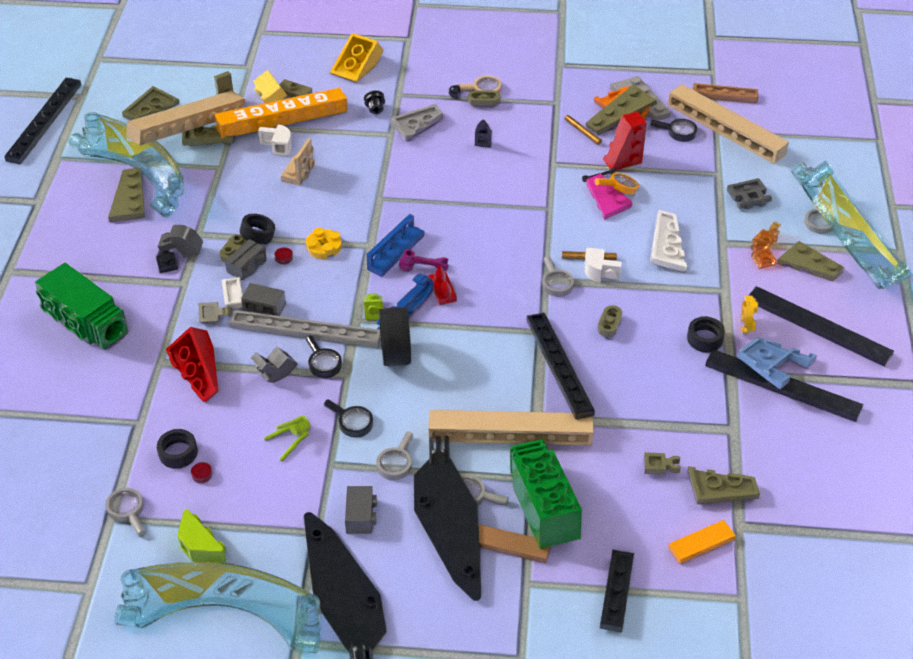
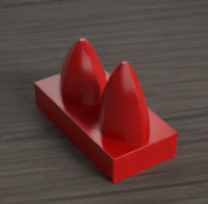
(442, 287)

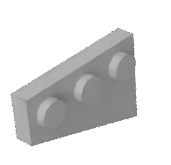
(416, 121)

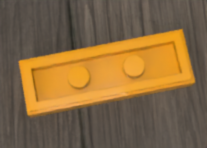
(701, 541)

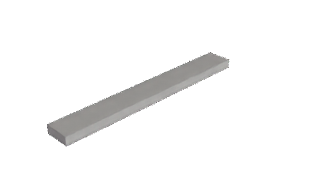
(303, 328)

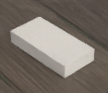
(232, 292)

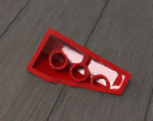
(195, 359)

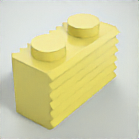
(268, 88)

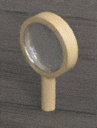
(483, 83)

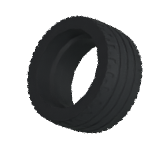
(395, 336)

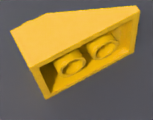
(357, 58)

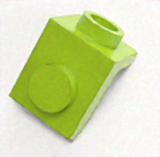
(372, 304)

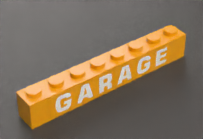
(281, 112)

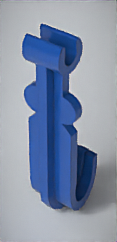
(416, 295)

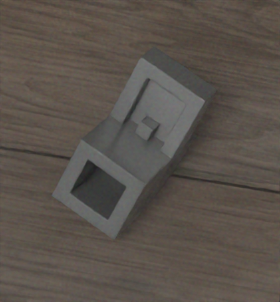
(182, 238)
(275, 366)

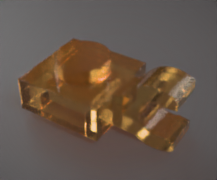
(769, 237)
(762, 257)

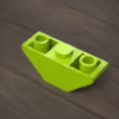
(198, 541)

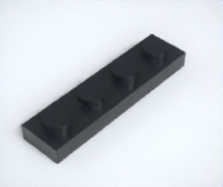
(617, 591)

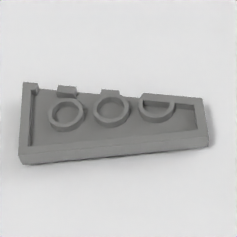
(656, 112)

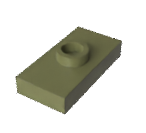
(223, 83)
(294, 89)

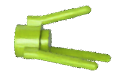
(296, 426)

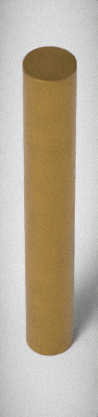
(583, 130)
(581, 255)

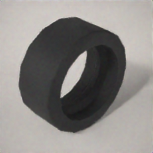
(257, 221)
(705, 323)
(179, 460)

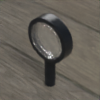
(679, 129)
(323, 362)
(353, 421)

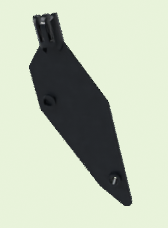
(449, 517)
(344, 591)

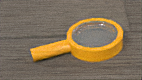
(620, 182)

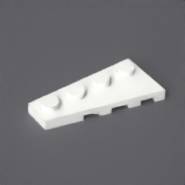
(667, 243)

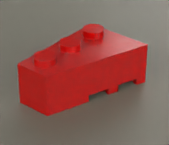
(628, 143)

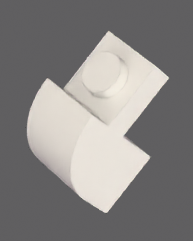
(277, 137)
(598, 268)

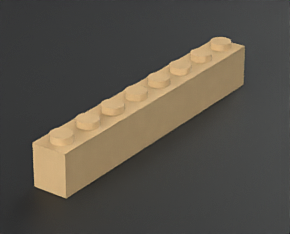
(181, 118)
(728, 124)
(510, 427)

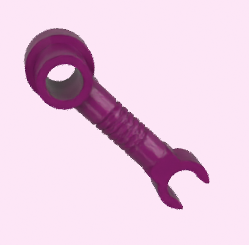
(409, 259)

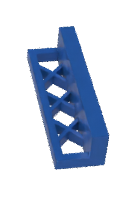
(393, 245)

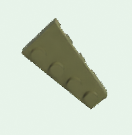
(628, 102)
(128, 198)

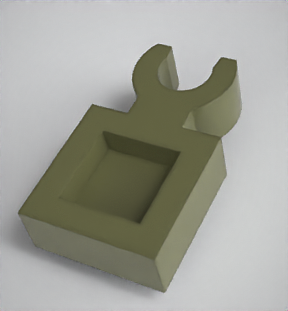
(658, 463)

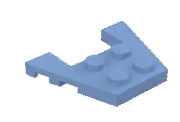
(767, 356)

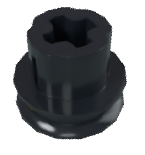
(374, 101)

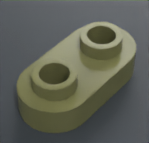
(483, 98)
(231, 246)
(610, 321)

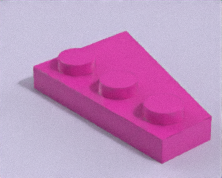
(608, 199)

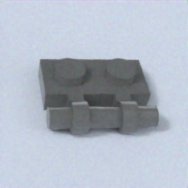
(747, 189)

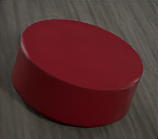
(283, 255)
(201, 472)

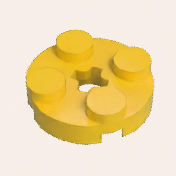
(332, 242)
(748, 308)

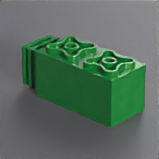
(81, 306)
(545, 494)

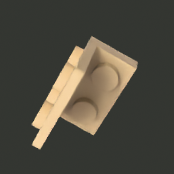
(300, 165)

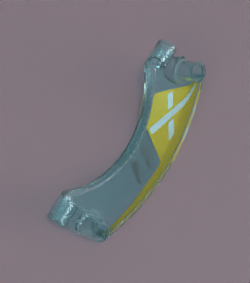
(107, 139)
(851, 225)
(185, 585)

